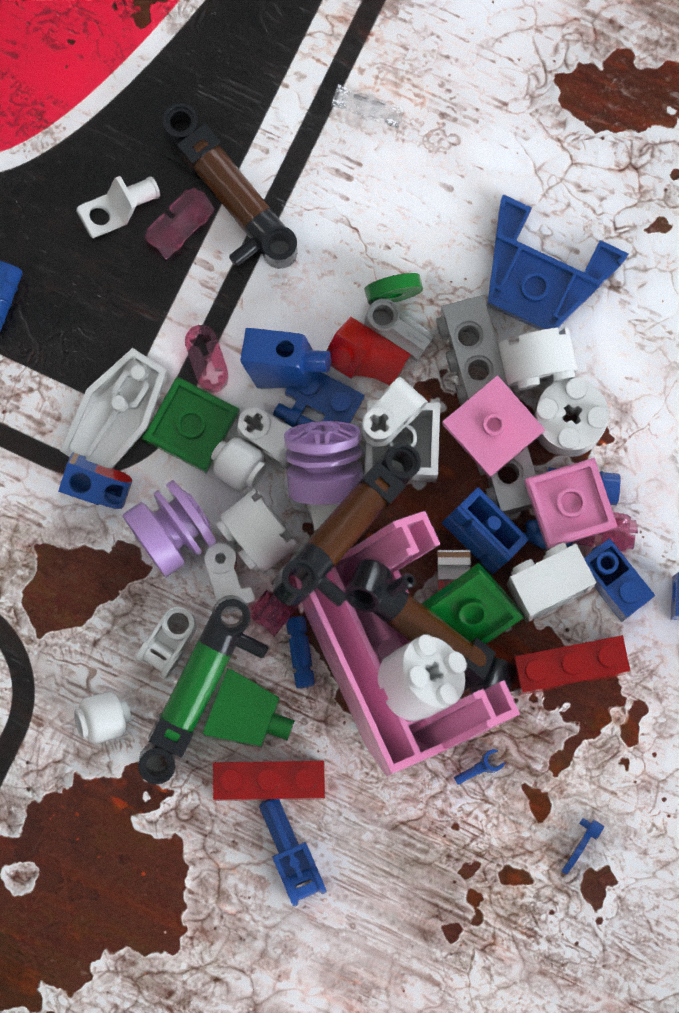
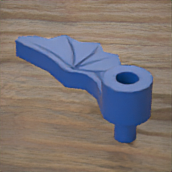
(593, 830)

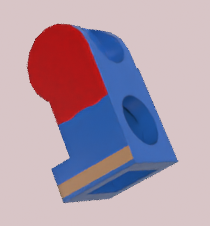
(95, 483)

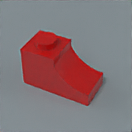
(363, 352)

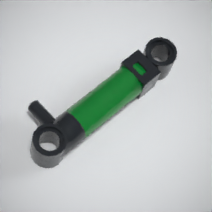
(195, 687)

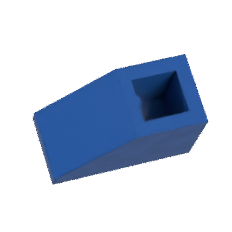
(617, 580)

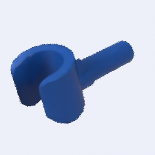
(479, 768)

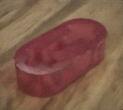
(214, 355)

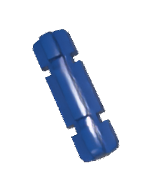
(300, 652)

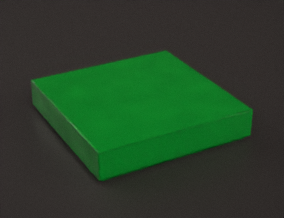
(191, 424)
(475, 606)

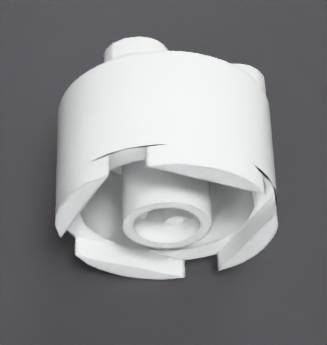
(538, 358)
(572, 397)
(258, 532)
(422, 678)

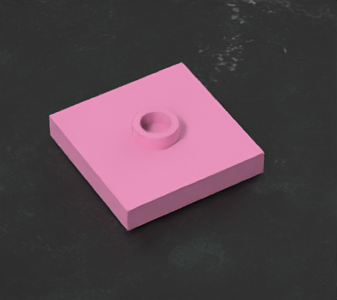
(493, 426)
(570, 503)

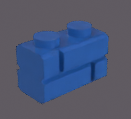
(485, 530)

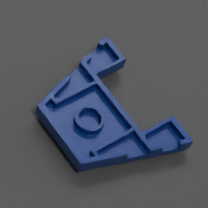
(536, 285)

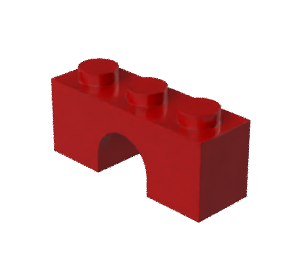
(571, 665)
(268, 780)

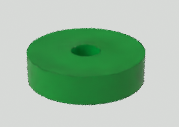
(394, 288)

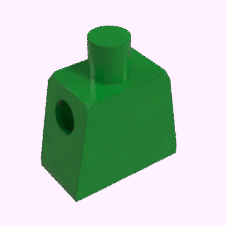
(245, 713)

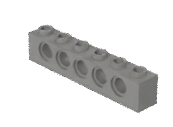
(473, 317)

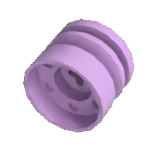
(322, 461)
(170, 528)

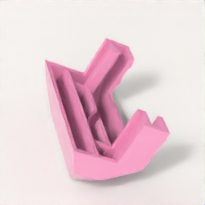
(360, 640)

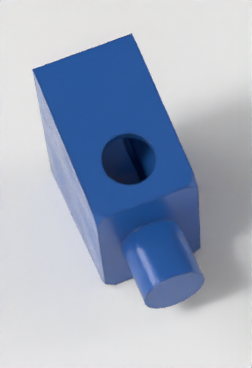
(281, 359)

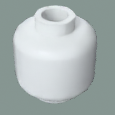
(238, 463)
(102, 717)

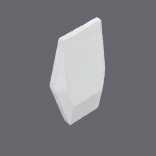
(115, 410)

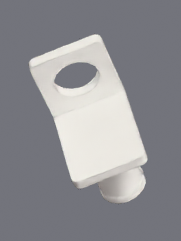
(118, 203)

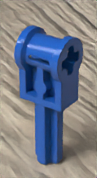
(294, 859)

